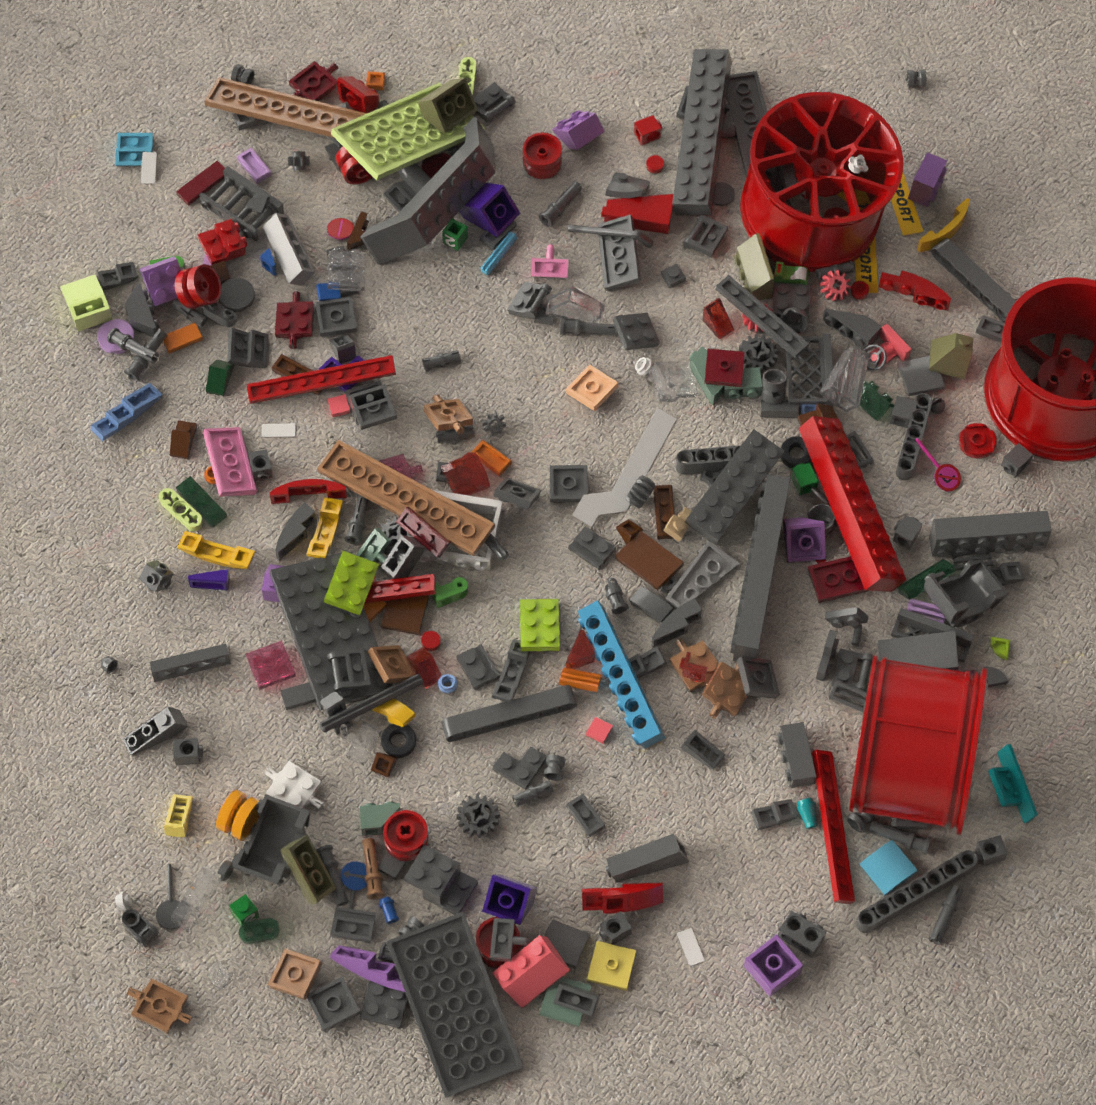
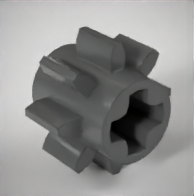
(298, 160)
(490, 420)

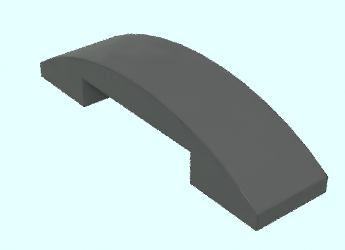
(512, 673)

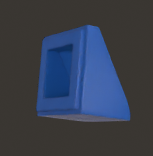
(267, 262)
(327, 294)

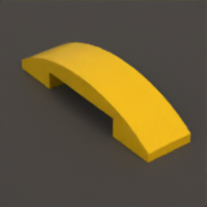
(931, 239)
(326, 528)
(214, 552)

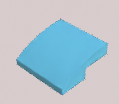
(131, 146)
(888, 867)

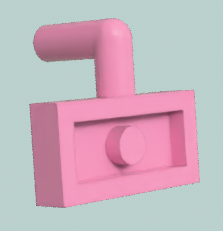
(549, 266)

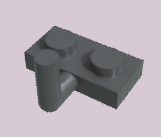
(848, 617)
(504, 939)

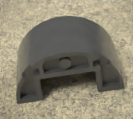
(966, 595)
(277, 826)

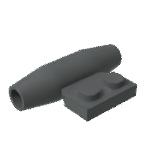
(402, 192)

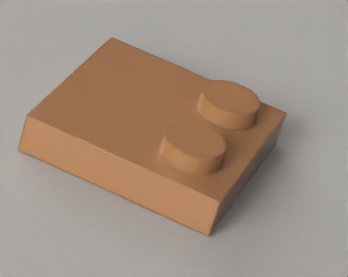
(391, 663)
(295, 974)

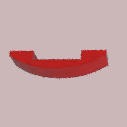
(306, 487)

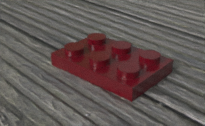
(835, 579)

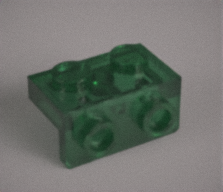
(874, 401)

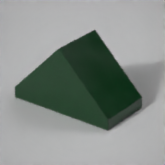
(219, 377)

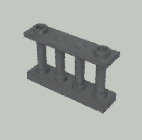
(244, 187)

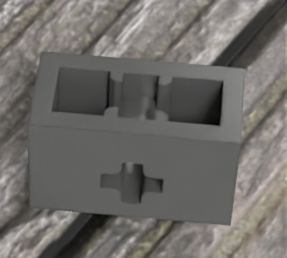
(403, 557)

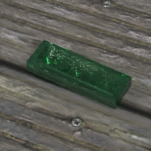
(201, 501)
(915, 585)

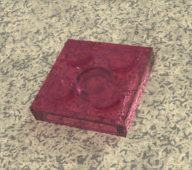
(270, 665)

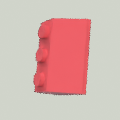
(531, 971)

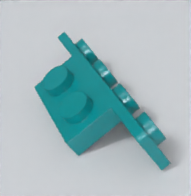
(1011, 785)

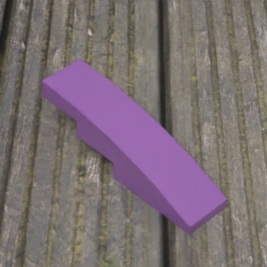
(365, 965)

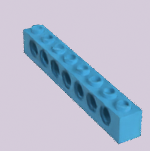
(652, 731)

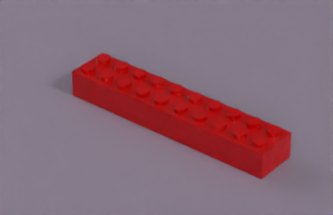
(852, 504)

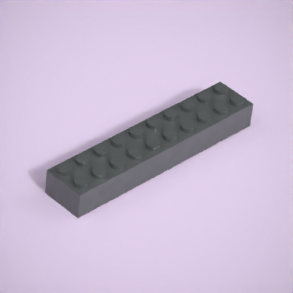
(702, 132)
(760, 567)

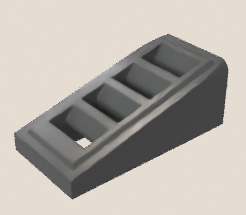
(329, 706)
(692, 750)

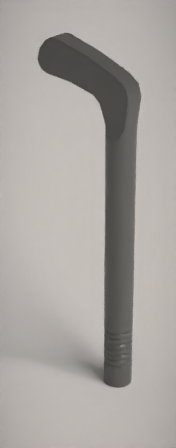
(646, 241)

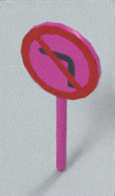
(946, 476)

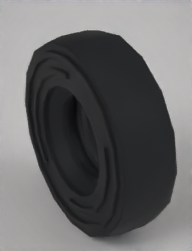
(790, 443)
(404, 750)

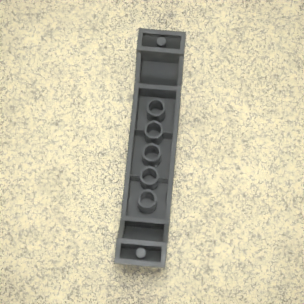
(437, 201)

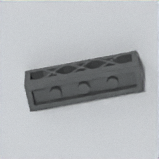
(930, 626)
(190, 662)

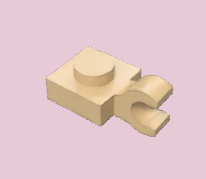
(676, 525)

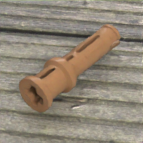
(373, 876)

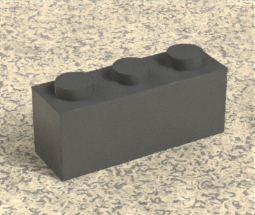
(796, 755)

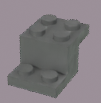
(370, 405)
(441, 880)

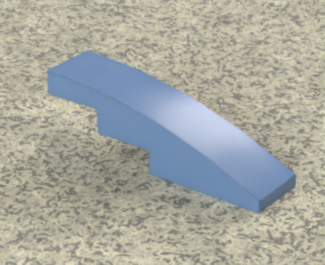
(126, 412)

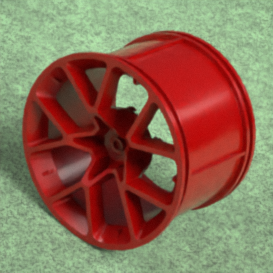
(819, 137)
(1057, 408)
(918, 743)

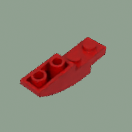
(923, 290)
(624, 899)

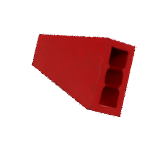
(648, 212)

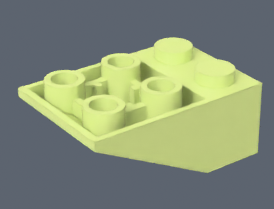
(86, 303)

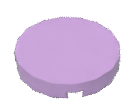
(104, 330)

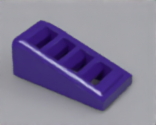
(210, 580)

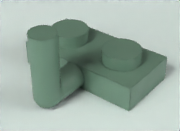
(375, 546)

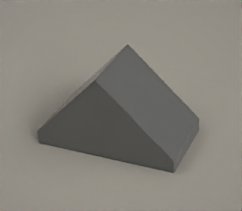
(343, 348)

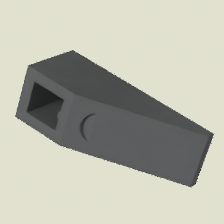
(854, 326)
(156, 730)

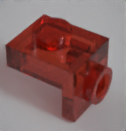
(692, 671)

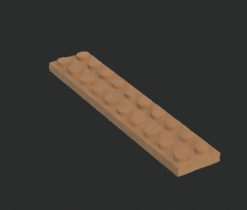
(278, 107)
(396, 492)

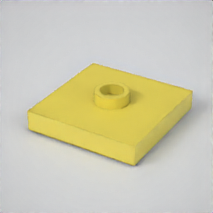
(611, 965)

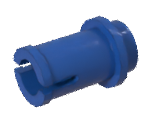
(389, 910)

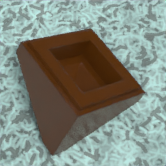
(628, 530)
(383, 764)

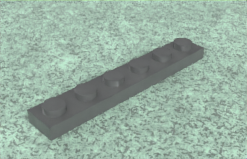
(762, 316)

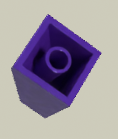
(491, 209)
(509, 898)

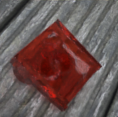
(466, 475)

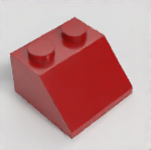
(357, 94)

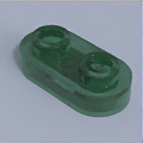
(259, 932)

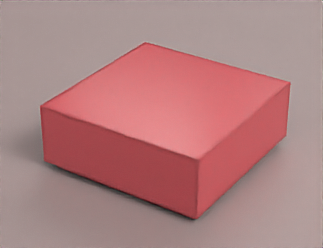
(338, 405)
(599, 730)

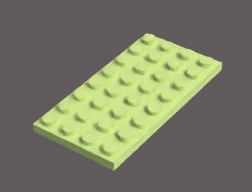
(396, 136)

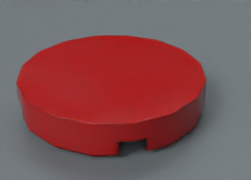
(977, 441)

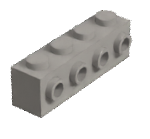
(288, 249)

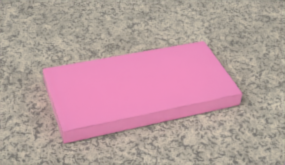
(229, 461)

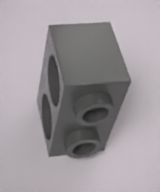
(798, 937)

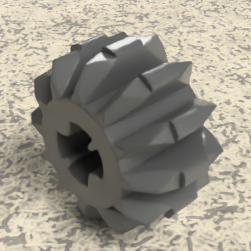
(640, 491)

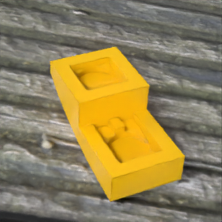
(396, 712)

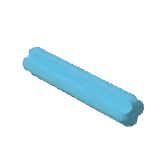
(498, 253)

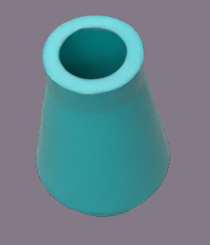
(807, 811)

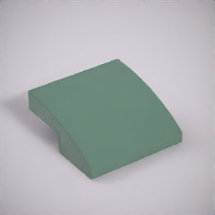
(559, 1012)

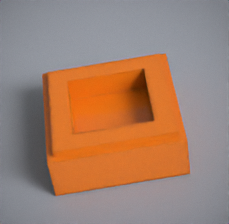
(375, 80)

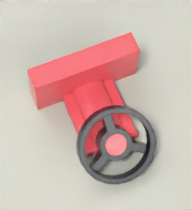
(891, 348)

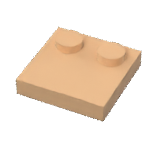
(592, 388)

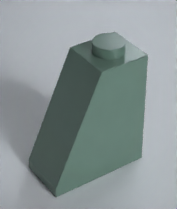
(698, 368)

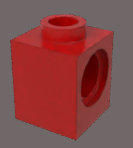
(647, 130)

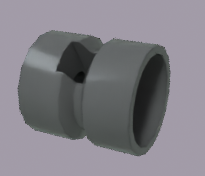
(774, 386)

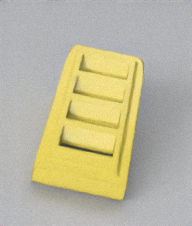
(176, 827)

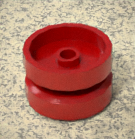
(542, 155)
(351, 169)
(198, 286)
(405, 835)
(484, 941)

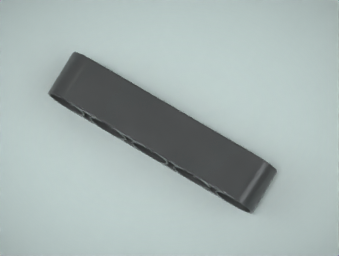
(914, 428)
(710, 455)

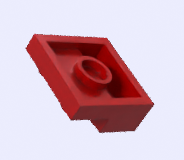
(223, 242)

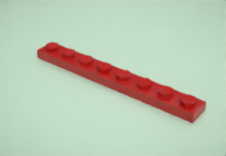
(321, 379)
(833, 827)

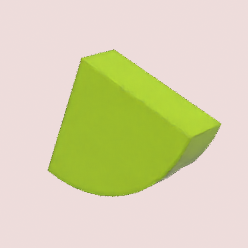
(1000, 647)

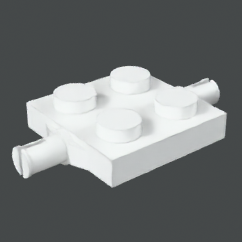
(294, 786)

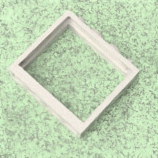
(474, 504)

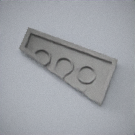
(703, 573)

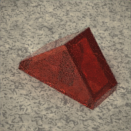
(717, 319)
(581, 652)
(425, 666)

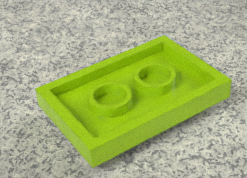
(351, 583)
(539, 625)

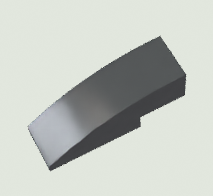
(295, 530)
(677, 623)

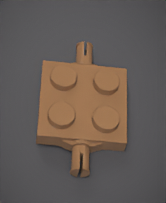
(448, 414)
(700, 656)
(725, 690)
(159, 1005)

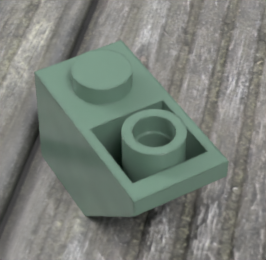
(750, 387)
(375, 816)

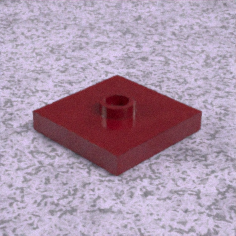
(724, 367)

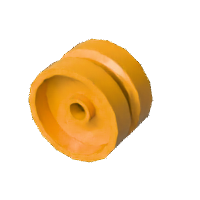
(238, 815)

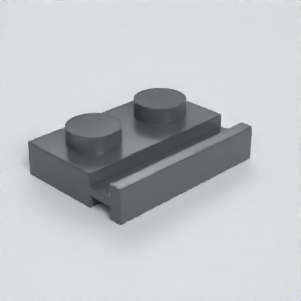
(592, 548)
(477, 666)
(353, 924)

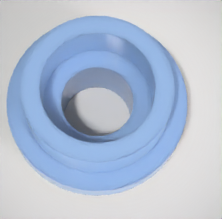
(447, 678)

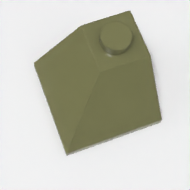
(951, 355)

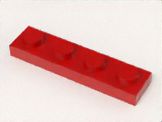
(402, 588)

